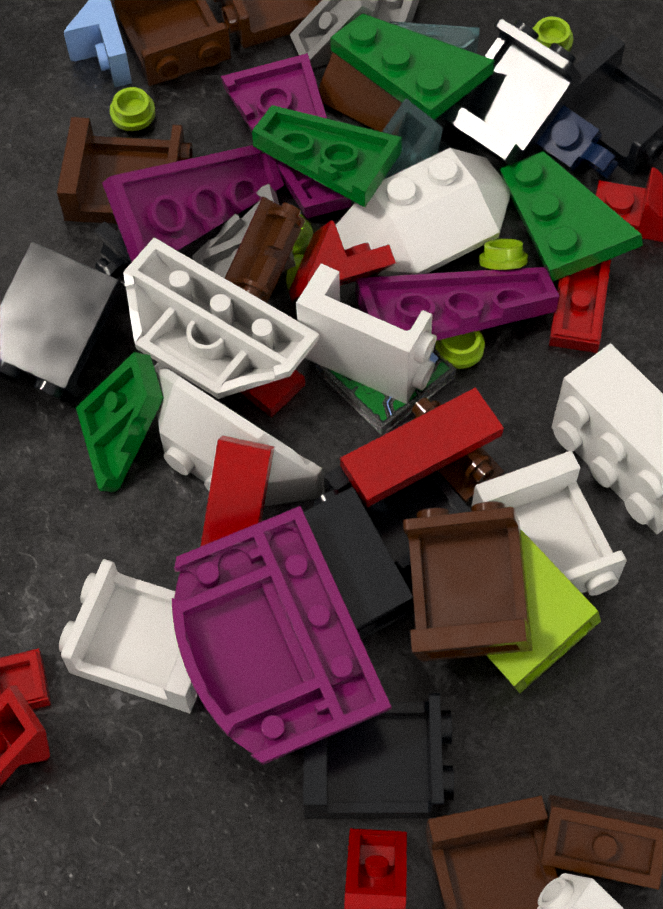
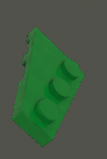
(410, 63)
(329, 151)
(565, 218)

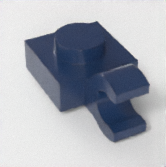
(574, 141)

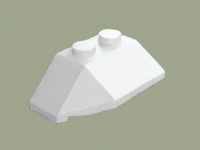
(431, 212)
(209, 325)
(194, 422)

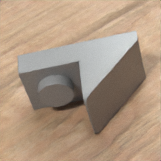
(322, 22)

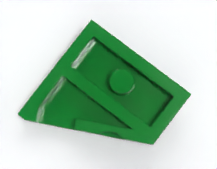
(118, 418)

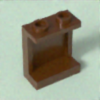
(264, 19)
(172, 36)
(93, 159)
(468, 583)
(491, 856)

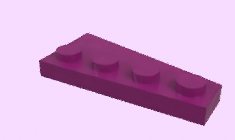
(294, 87)
(187, 196)
(459, 299)

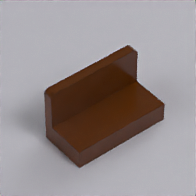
(356, 95)
(603, 842)

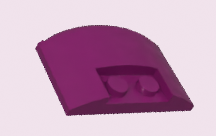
(272, 639)

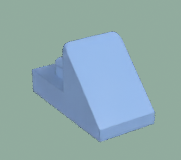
(97, 34)

